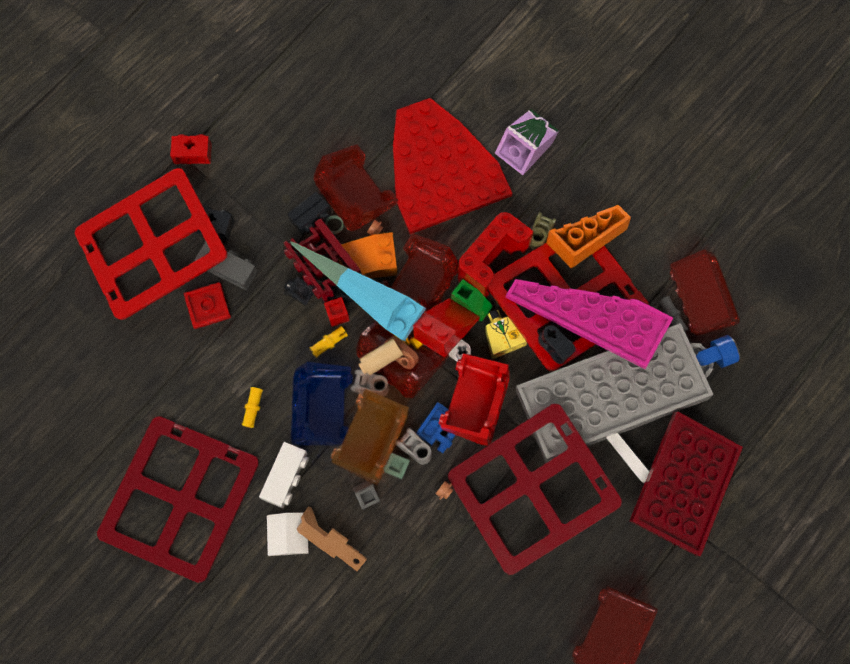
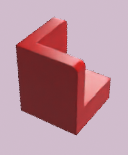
(336, 311)

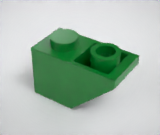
(471, 299)

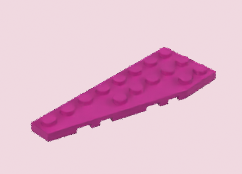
(614, 323)

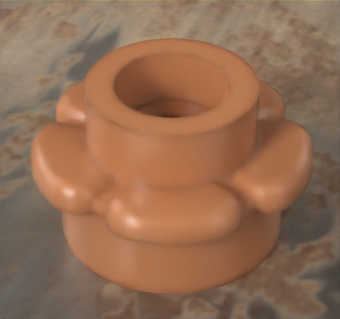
(375, 228)
(444, 490)

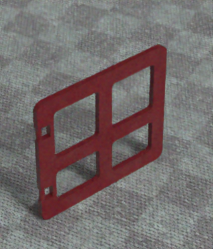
(529, 484)
(182, 501)

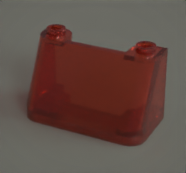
(350, 188)
(616, 630)

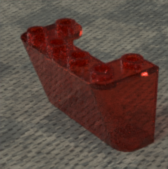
(426, 271)
(406, 380)

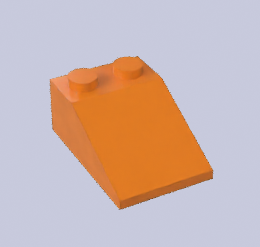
(373, 255)

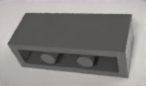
(232, 269)

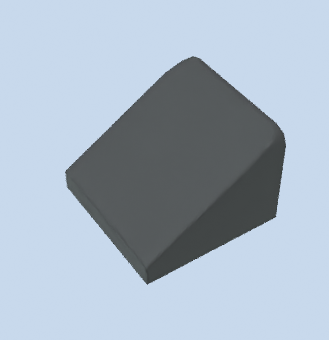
(366, 494)

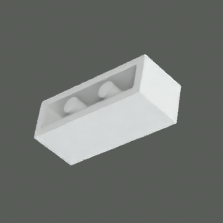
(284, 475)

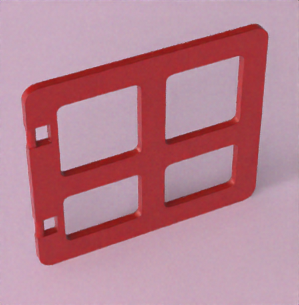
(153, 246)
(540, 258)

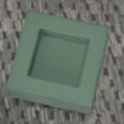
(396, 466)

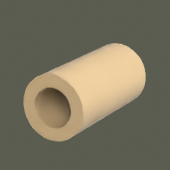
(380, 357)

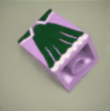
(526, 141)

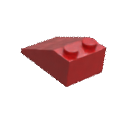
(444, 326)

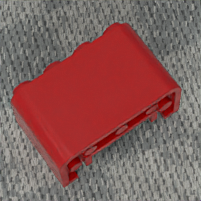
(502, 234)

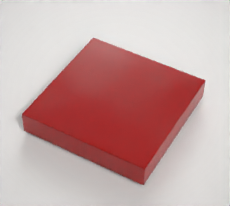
(207, 305)

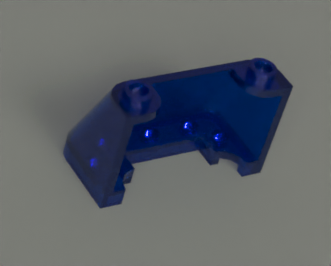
(319, 404)

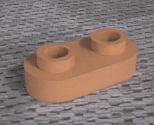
(409, 356)

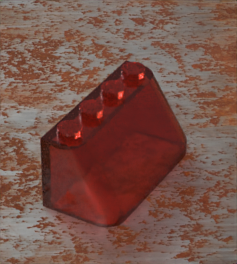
(704, 293)

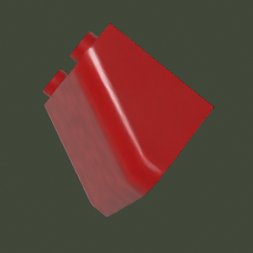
(476, 399)

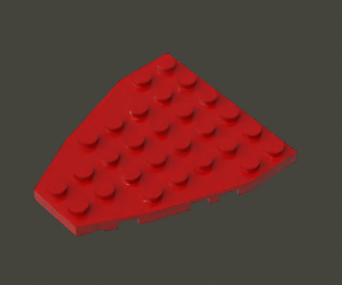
(441, 167)

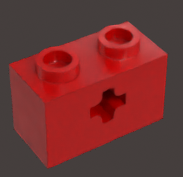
(191, 149)

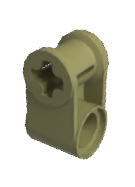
(541, 229)

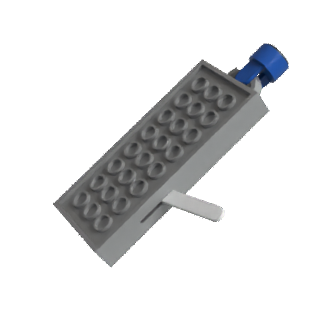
(615, 395)

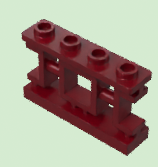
(335, 252)

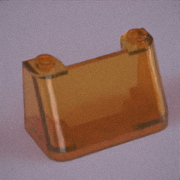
(371, 436)

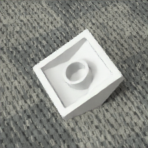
(283, 535)

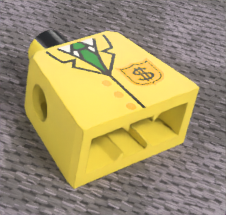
(502, 335)

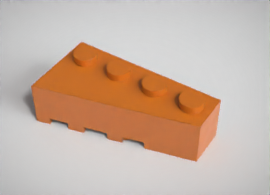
(585, 237)

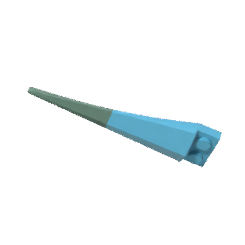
(388, 307)

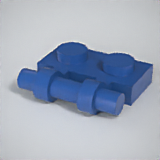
(431, 430)

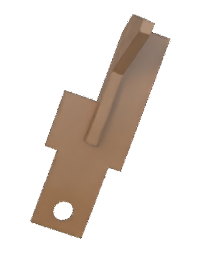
(332, 542)

